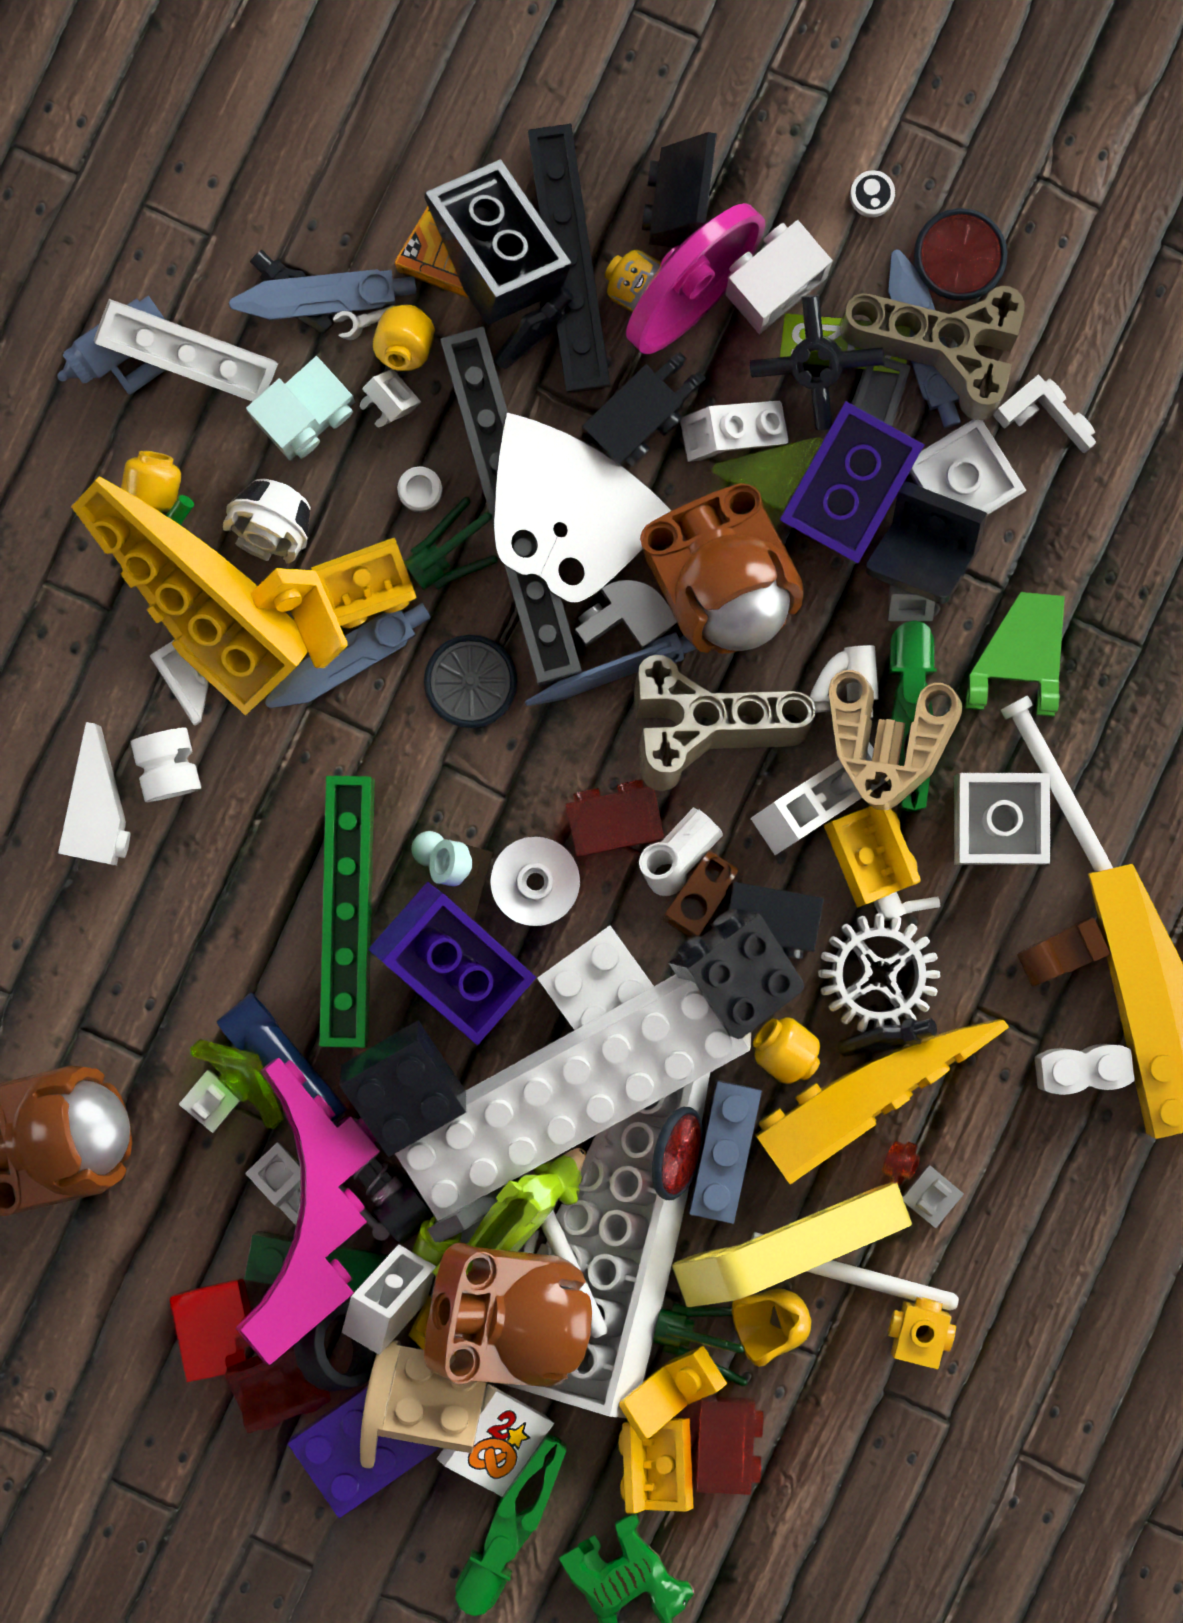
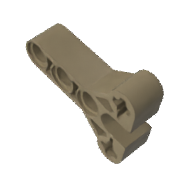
(969, 327)
(685, 700)

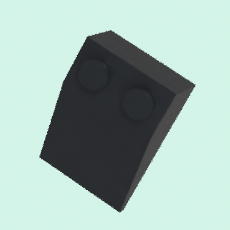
(681, 190)
(497, 242)

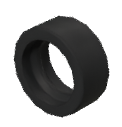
(315, 1365)

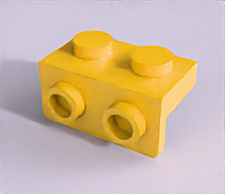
(366, 583)
(872, 854)
(657, 1468)

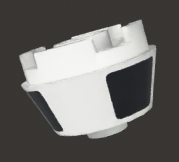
(269, 520)

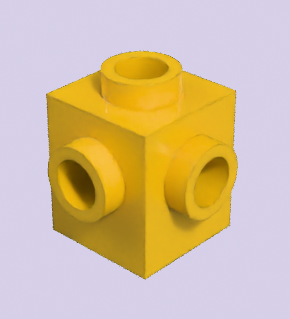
(924, 1349)

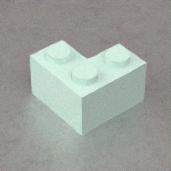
(302, 409)

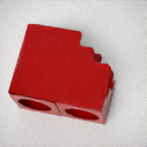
(207, 1327)

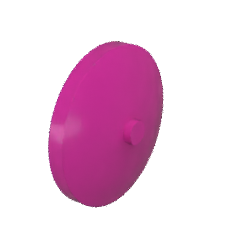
(693, 278)

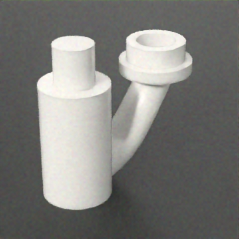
(852, 658)

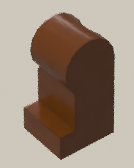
(700, 895)
(1063, 952)

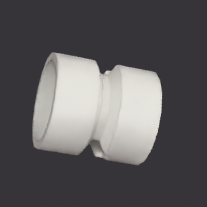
(165, 764)

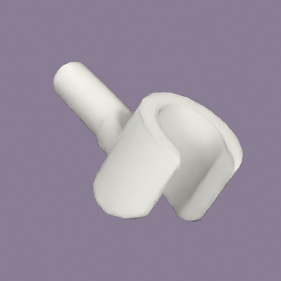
(359, 322)
(891, 905)

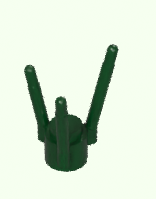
(429, 562)
(676, 1330)

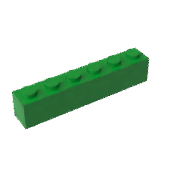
(347, 911)

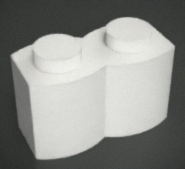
(1071, 1071)

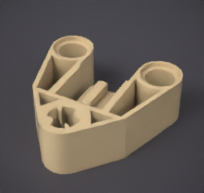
(925, 745)

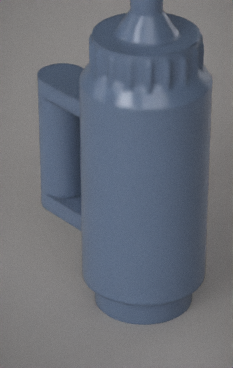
(90, 361)

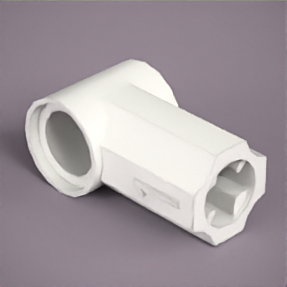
(682, 849)

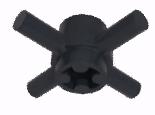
(827, 350)

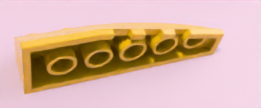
(195, 596)
(1147, 992)
(848, 1106)

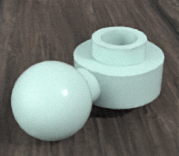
(446, 859)

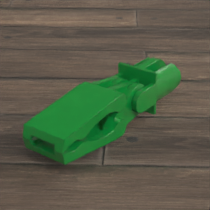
(911, 658)
(486, 1573)

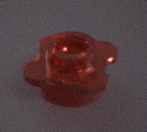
(901, 1161)

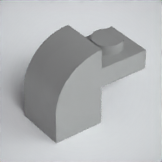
(633, 604)

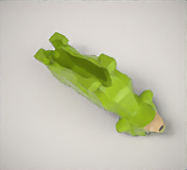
(527, 1203)

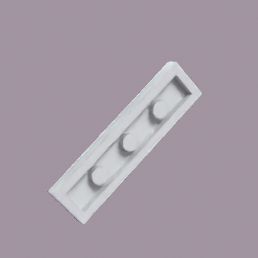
(184, 351)

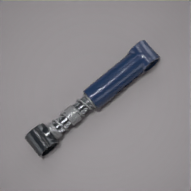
(256, 1031)

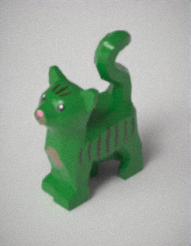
(618, 1582)

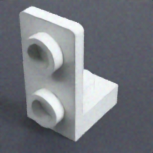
(1050, 396)
(733, 428)

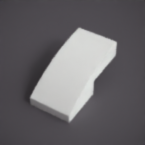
(279, 1179)

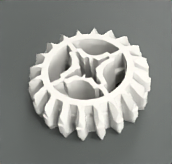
(910, 951)

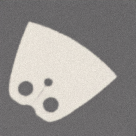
(561, 479)

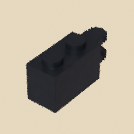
(640, 412)

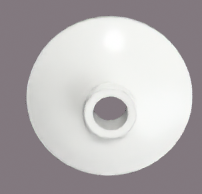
(511, 875)

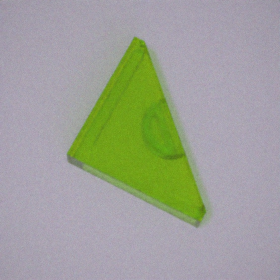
(772, 471)
(241, 1077)

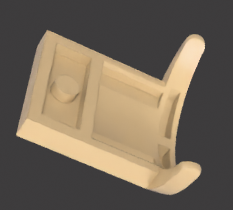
(417, 1404)

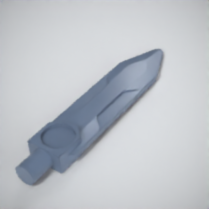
(908, 287)
(323, 294)
(669, 646)
(364, 648)

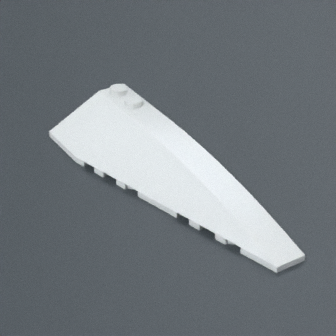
(625, 1251)

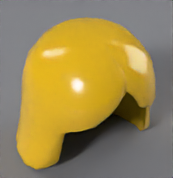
(760, 1338)

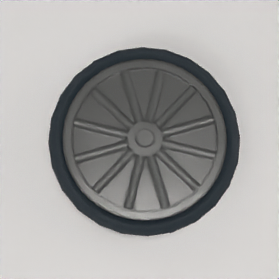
(470, 681)

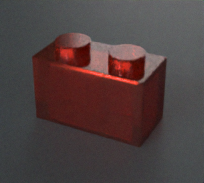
(614, 819)
(727, 1445)

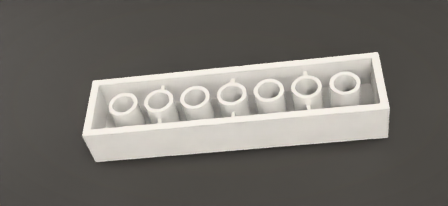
(570, 1093)

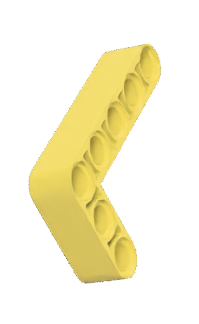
(792, 1249)

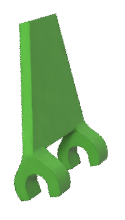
(1023, 650)

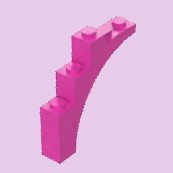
(327, 1156)

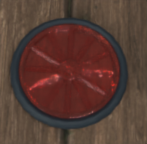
(960, 254)
(677, 1153)

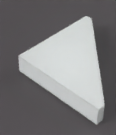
(184, 681)

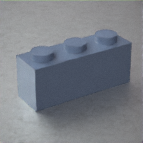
(724, 1151)

